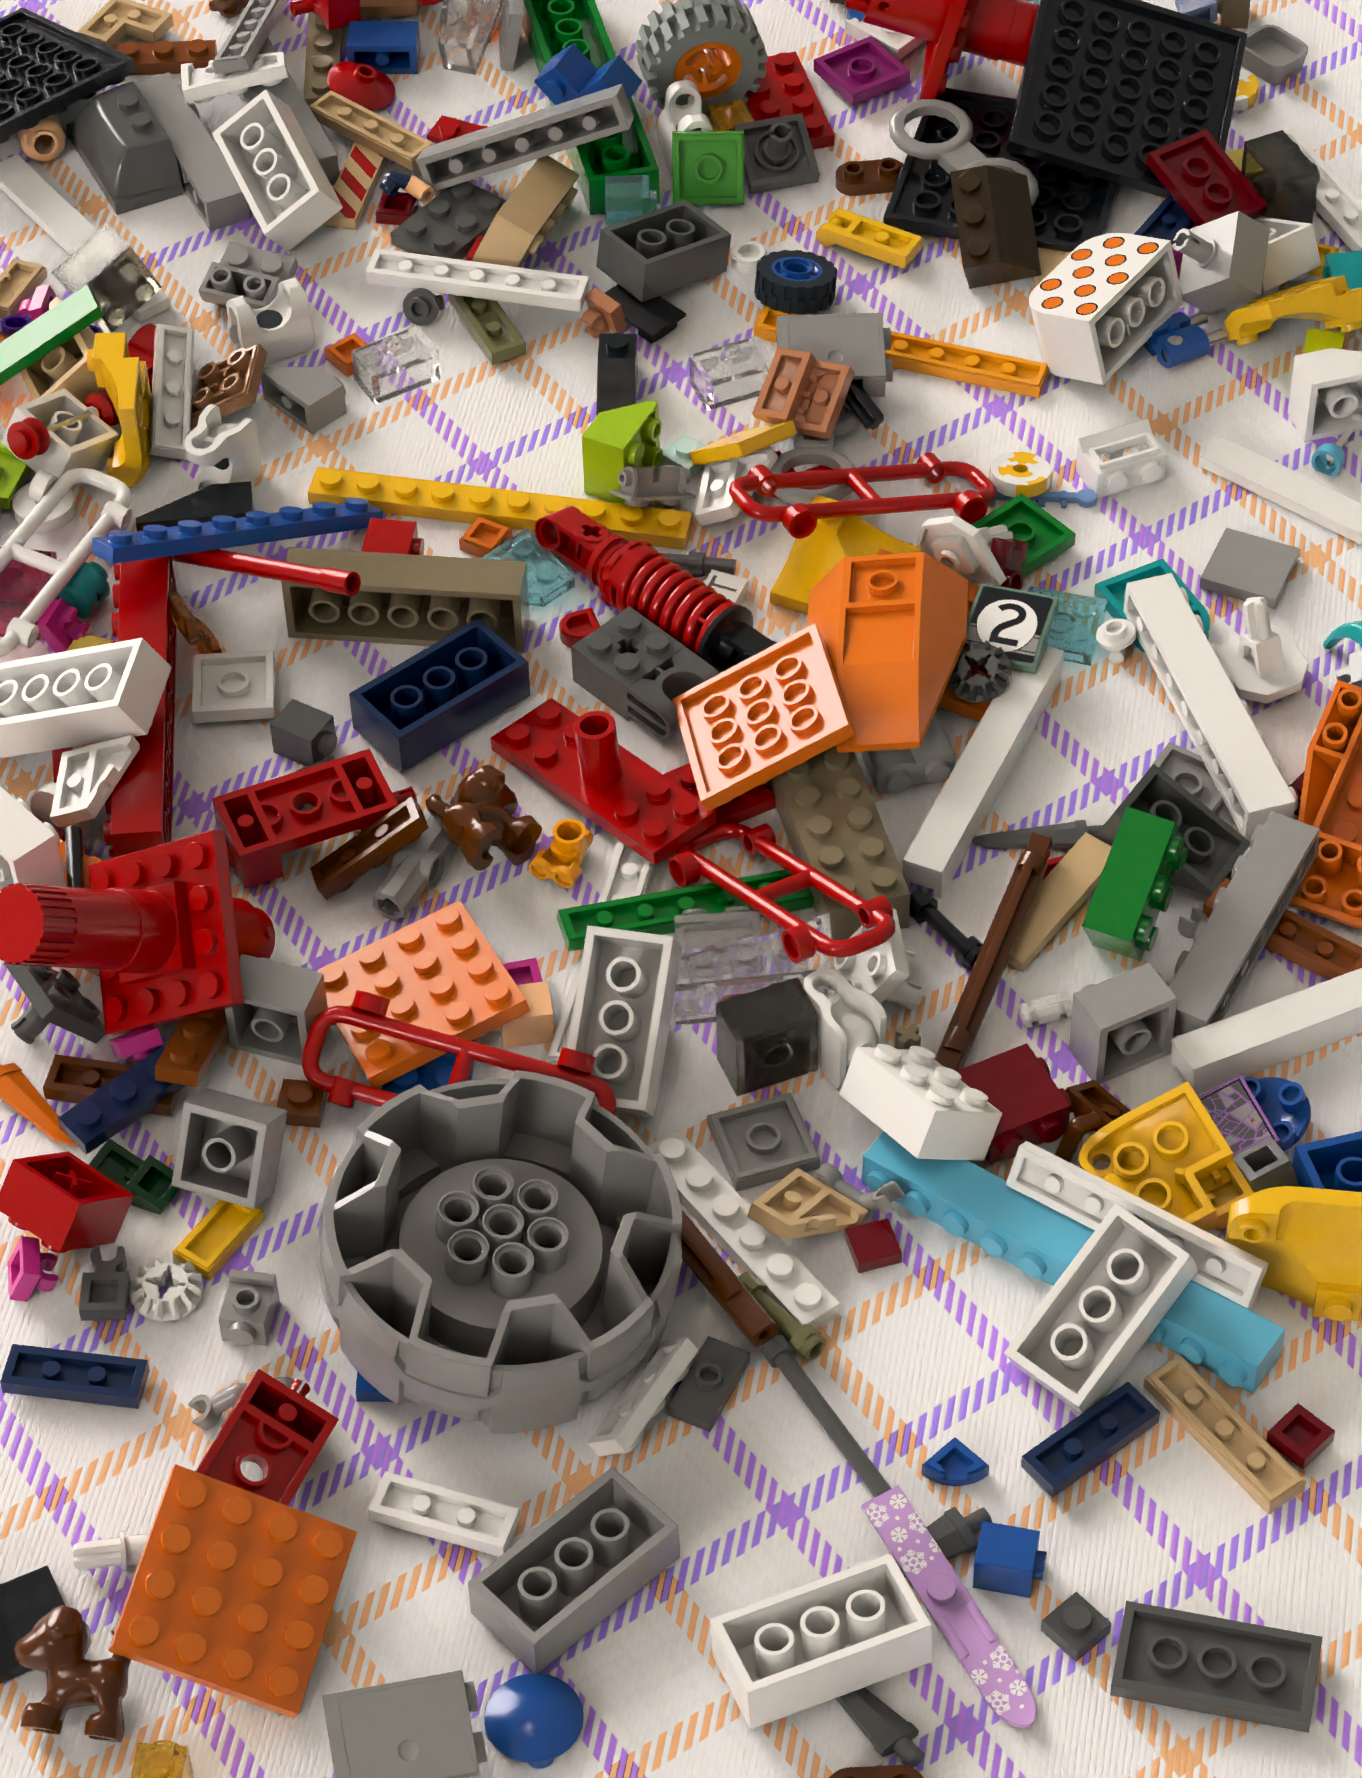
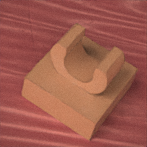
(603, 314)

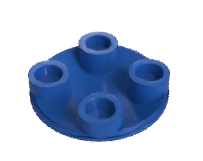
(1284, 1107)
(533, 1719)

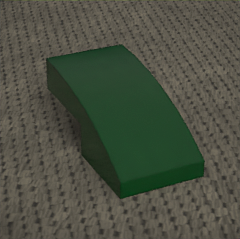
(146, 1179)

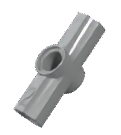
(412, 871)

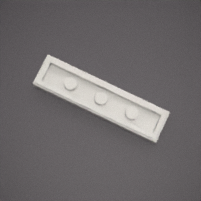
(171, 391)

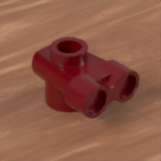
(1010, 555)

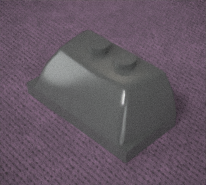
(126, 149)

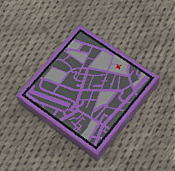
(1238, 1115)

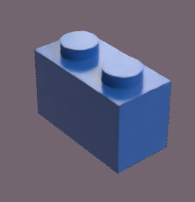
(385, 45)

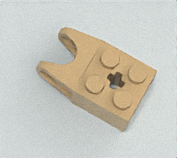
(63, 367)

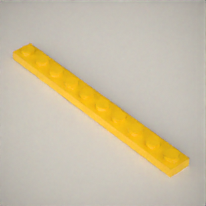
(506, 507)

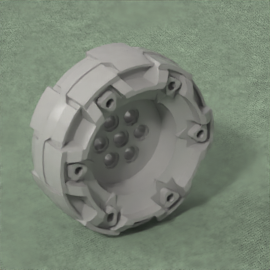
(466, 1331)

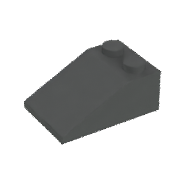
(1209, 839)

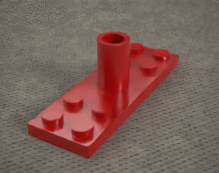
(602, 779)

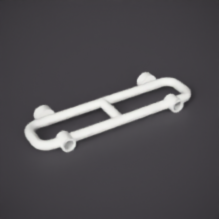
(48, 493)

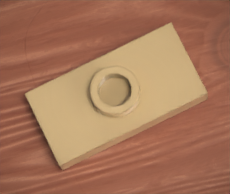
(19, 284)

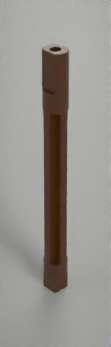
(994, 953)
(725, 1285)

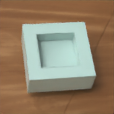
(678, 454)

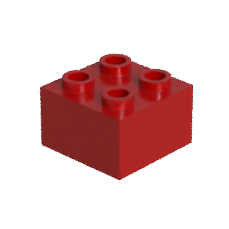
(63, 1201)

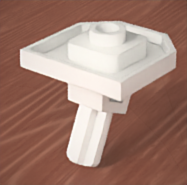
(964, 548)
(1264, 659)

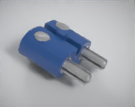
(1182, 339)

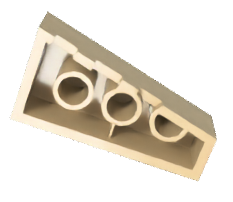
(528, 214)

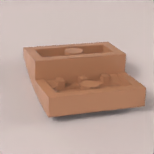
(804, 392)

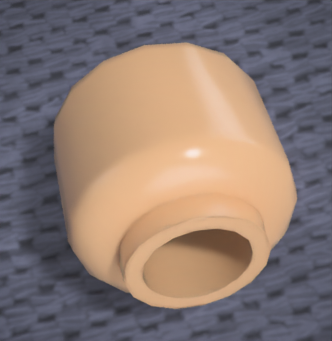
(44, 140)

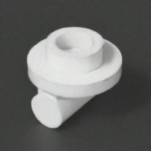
(1115, 637)

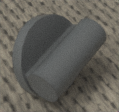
(422, 306)

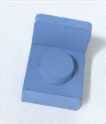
(1199, 9)

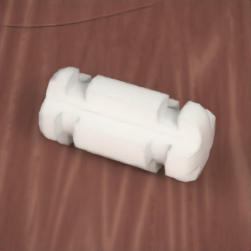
(1045, 1009)

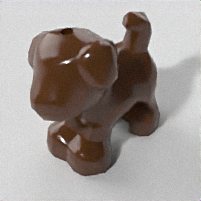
(483, 817)
(59, 1649)

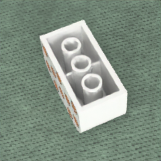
(1104, 304)

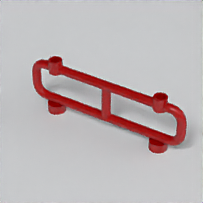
(802, 518)
(799, 938)
(369, 1013)

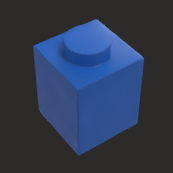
(1008, 1559)

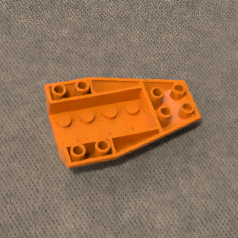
(892, 641)
(1334, 805)

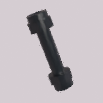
(924, 908)

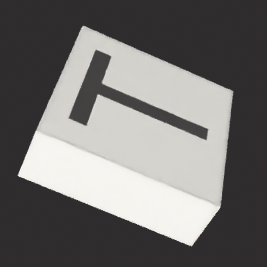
(729, 585)

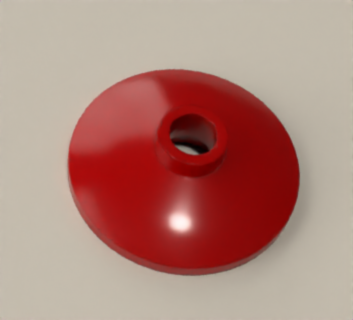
(361, 84)

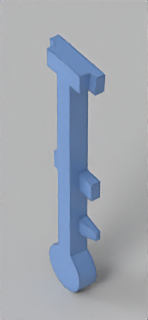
(1085, 498)

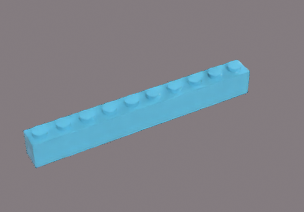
(1043, 1244)

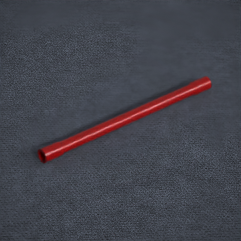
(326, 579)

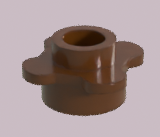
(228, 8)

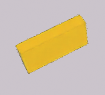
(218, 1237)

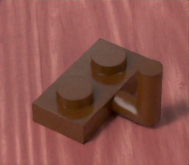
(1092, 1110)

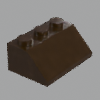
(995, 225)

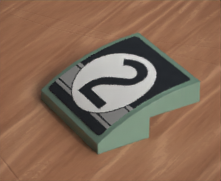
(1013, 621)

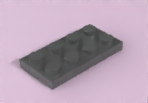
(1216, 1666)

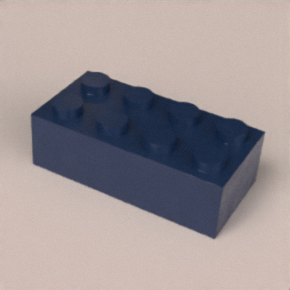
(440, 694)

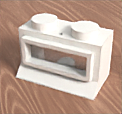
(1120, 459)

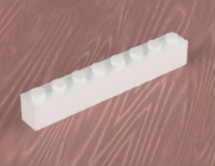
(1208, 703)

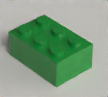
(1135, 884)

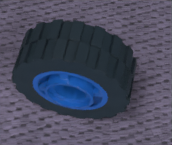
(795, 282)

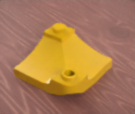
(1317, 300)
(130, 393)
(822, 550)
(1170, 1158)
(1308, 1241)

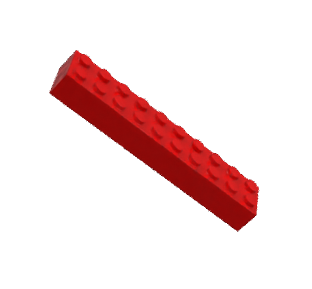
(144, 795)

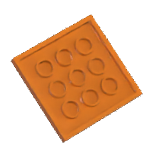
(762, 717)
(436, 978)
(233, 1591)

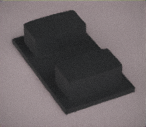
(652, 317)

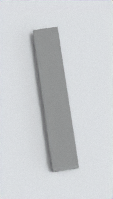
(248, 35)

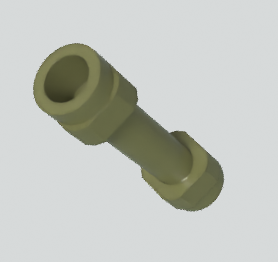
(803, 1338)

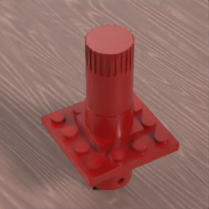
(977, 27)
(153, 927)

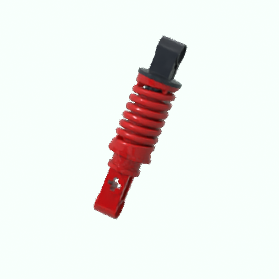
(654, 587)

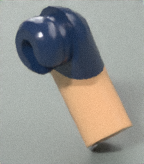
(410, 184)

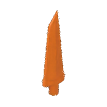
(28, 1102)

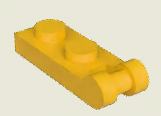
(869, 238)

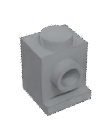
(249, 1308)

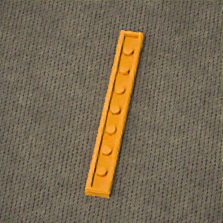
(945, 360)

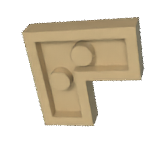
(129, 18)

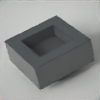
(1076, 1626)

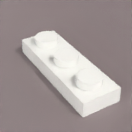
(643, 1398)
(444, 1514)

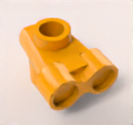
(564, 855)

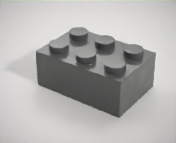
(663, 250)

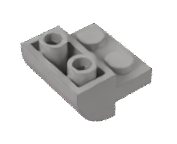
(247, 273)

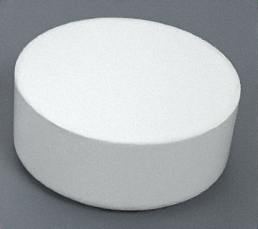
(746, 255)

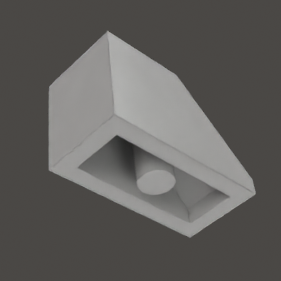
(305, 395)

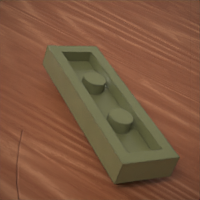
(490, 327)

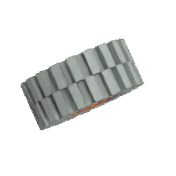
(675, 52)

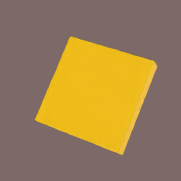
(743, 443)

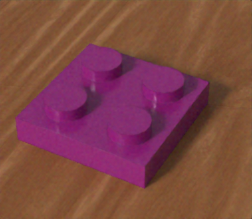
(861, 71)

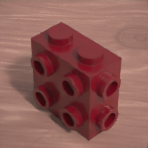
(1025, 1095)

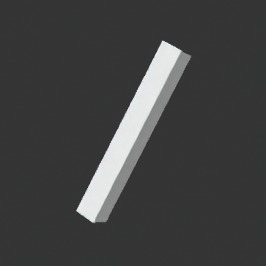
(980, 776)
(1270, 1033)

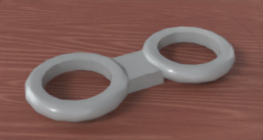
(951, 154)
(817, 451)

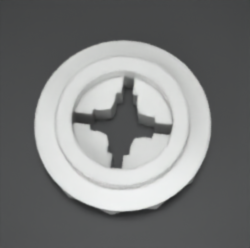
(177, 1301)

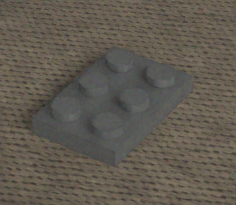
(449, 222)

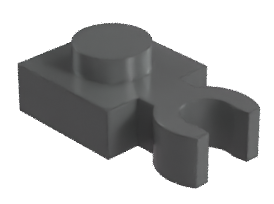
(106, 1289)

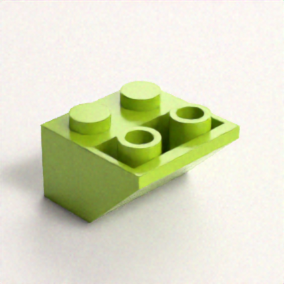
(620, 440)

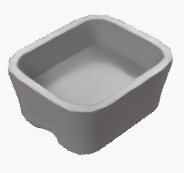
(1273, 54)

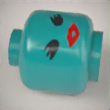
(86, 589)

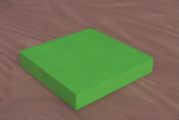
(708, 167)

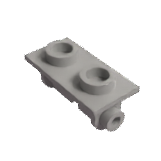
(666, 489)

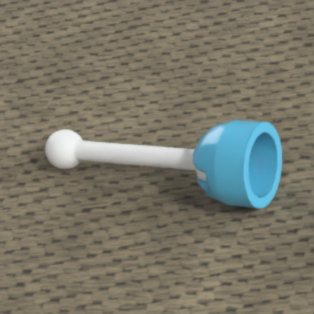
(1333, 452)

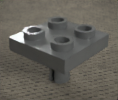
(778, 153)
(54, 1001)

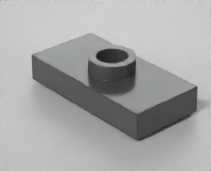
(709, 1384)

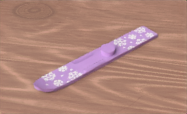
(951, 1607)

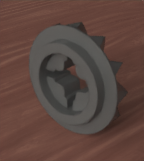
(980, 688)

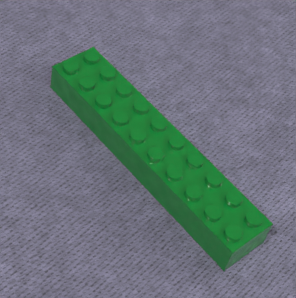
(549, 30)

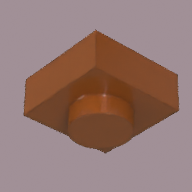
(303, 1103)

